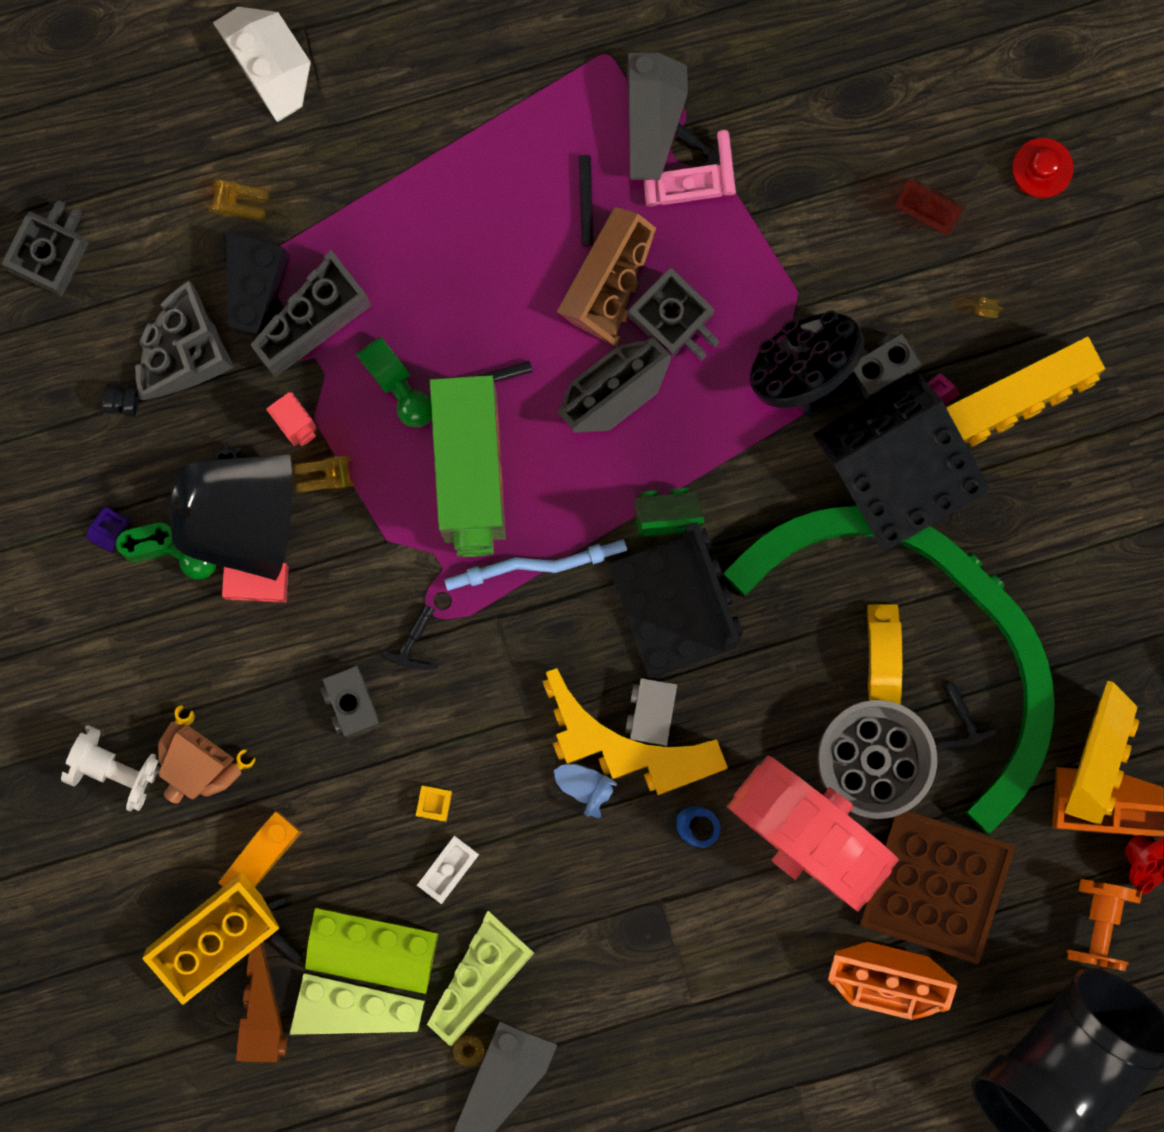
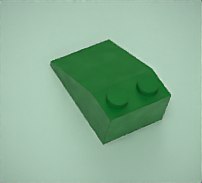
(666, 513)

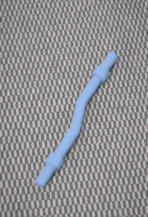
(594, 554)

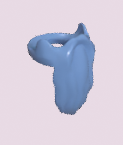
(585, 786)

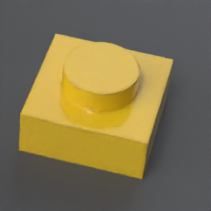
(434, 803)

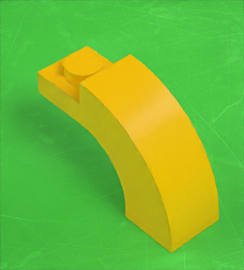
(884, 653)

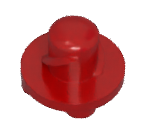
(1042, 168)
(1146, 862)

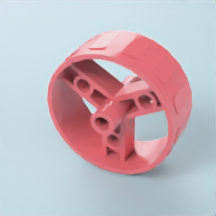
(813, 833)

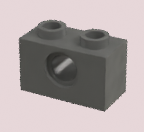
(363, 716)

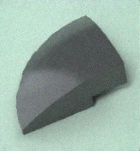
(180, 347)

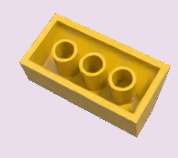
(1103, 755)
(211, 939)

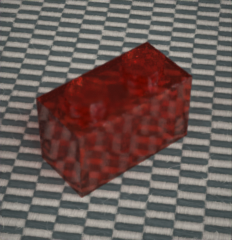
(930, 206)

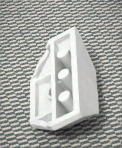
(267, 57)

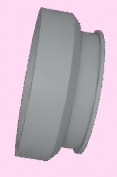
(917, 751)

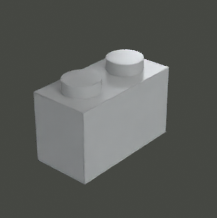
(652, 712)

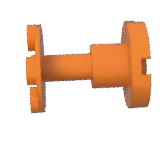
(1106, 911)

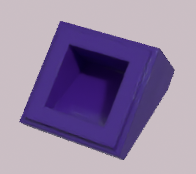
(107, 528)

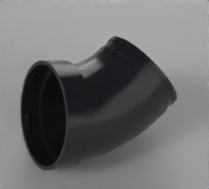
(1077, 1061)

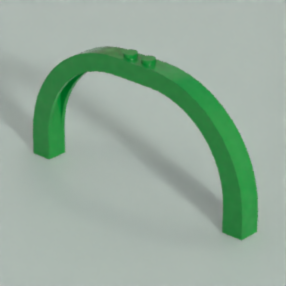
(984, 590)

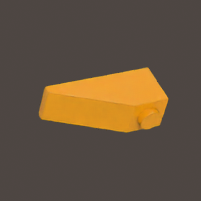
(263, 850)

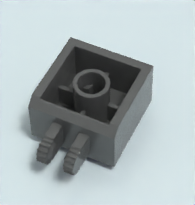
(40, 235)
(692, 315)

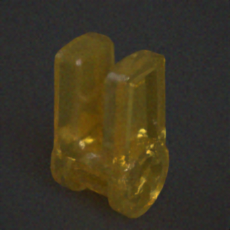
(233, 193)
(333, 468)

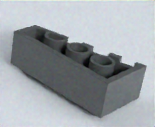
(311, 316)

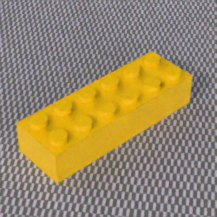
(1027, 392)

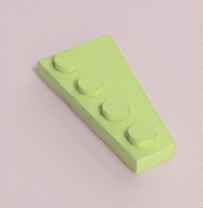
(486, 969)

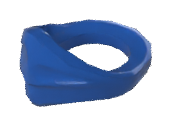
(683, 822)

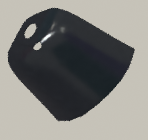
(236, 513)

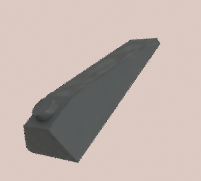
(655, 102)
(506, 1076)

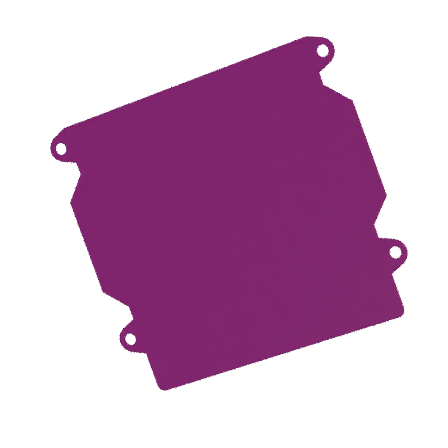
(469, 280)

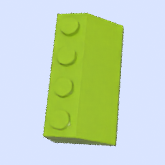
(371, 950)

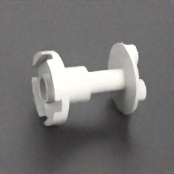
(101, 764)

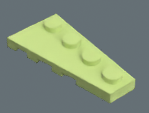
(342, 1007)

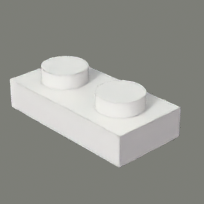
(448, 869)

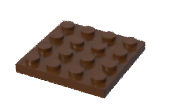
(941, 887)

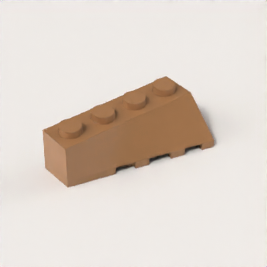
(608, 276)

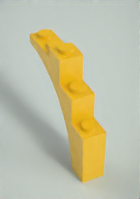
(667, 766)

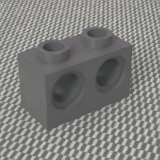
(888, 372)

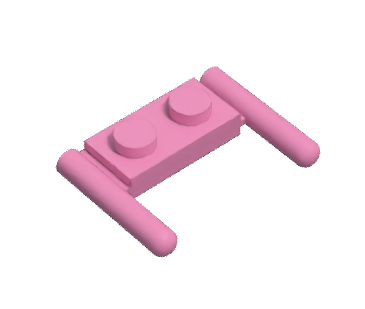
(695, 182)

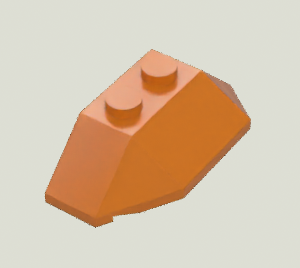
(891, 981)

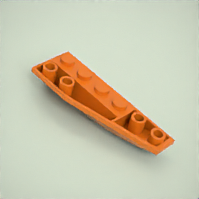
(1135, 812)

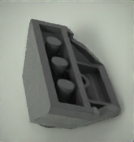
(615, 386)

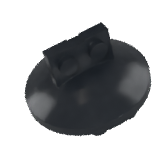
(809, 363)

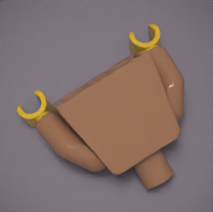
(193, 762)

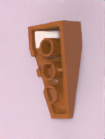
(261, 1028)

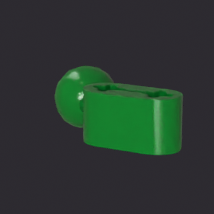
(383, 365)
(149, 548)

